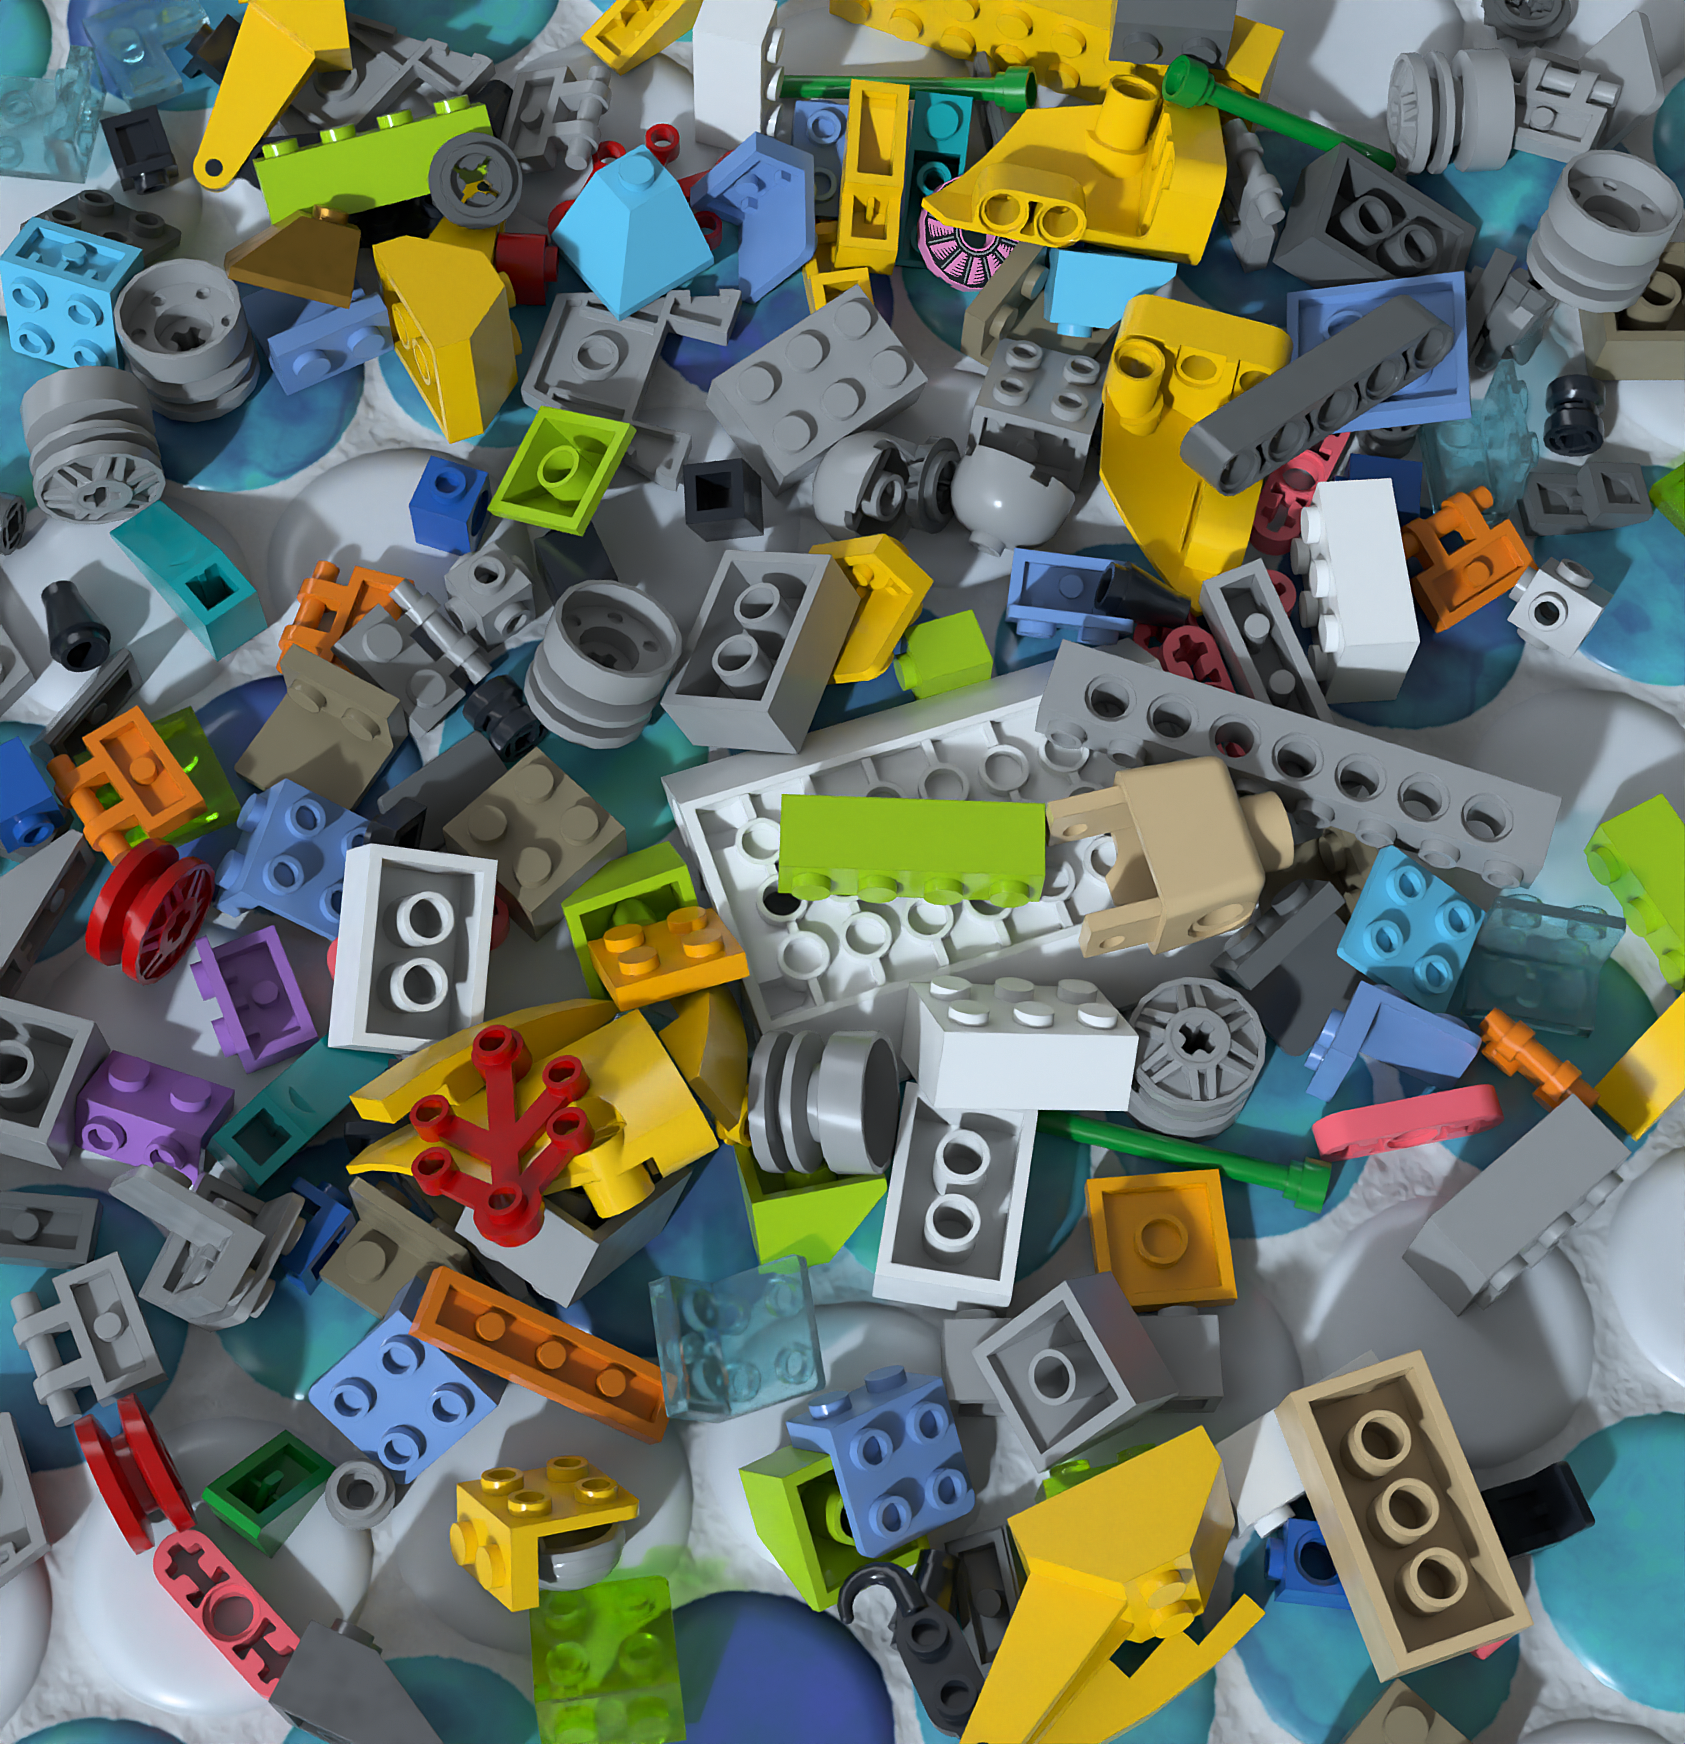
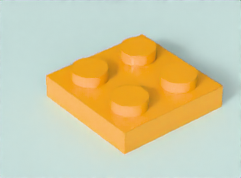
(667, 957)
(1163, 1238)

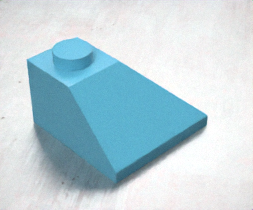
(632, 234)
(1094, 285)

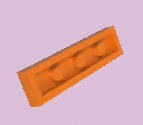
(542, 1354)

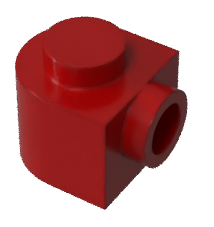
(528, 264)

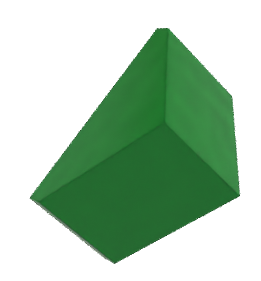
(270, 1491)

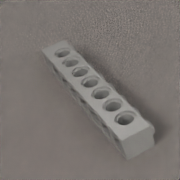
(1330, 754)

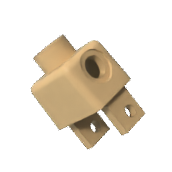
(1184, 853)

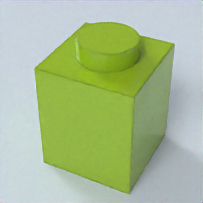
(942, 655)

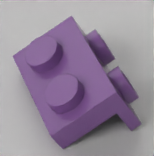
(258, 999)
(150, 1114)

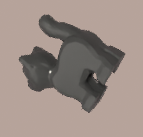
(1516, 320)

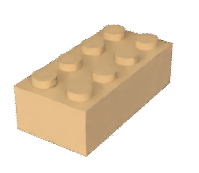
(1402, 1515)

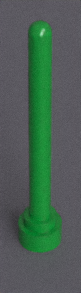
(1191, 84)
(1010, 89)
(1300, 1181)

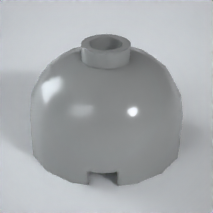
(862, 486)
(1005, 502)

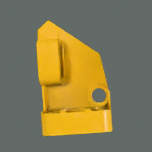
(1099, 177)
(1162, 378)
(632, 1102)

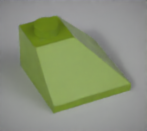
(562, 470)
(626, 891)
(803, 1210)
(806, 1523)

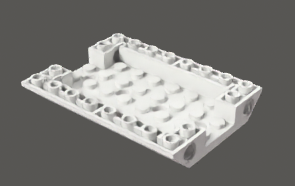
(851, 959)

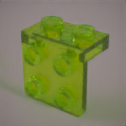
(607, 1664)

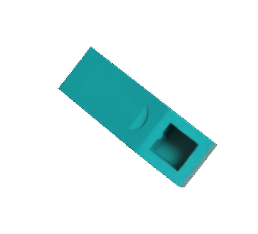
(934, 157)
(193, 578)
(292, 1111)

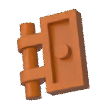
(1472, 574)
(351, 602)
(143, 774)
(1514, 1048)

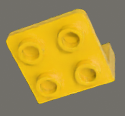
(890, 602)
(513, 1507)

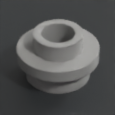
(347, 1477)

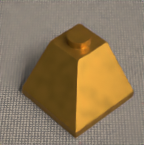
(301, 256)

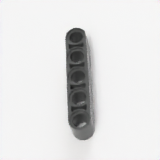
(1316, 395)

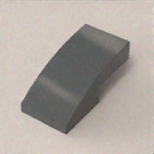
(1591, 501)

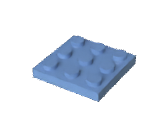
(1433, 397)

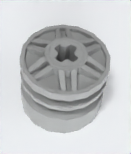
(1451, 111)
(1604, 230)
(188, 339)
(92, 445)
(602, 664)
(1200, 1092)
(824, 1102)

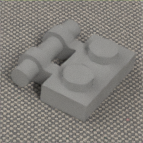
(539, 113)
(1556, 124)
(1249, 198)
(390, 659)
(107, 1329)

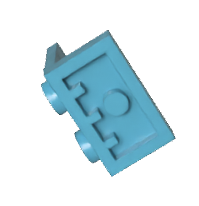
(64, 293)
(1410, 931)

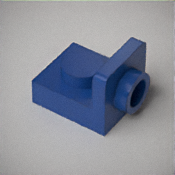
(320, 1236)

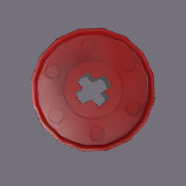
(150, 911)
(135, 1473)

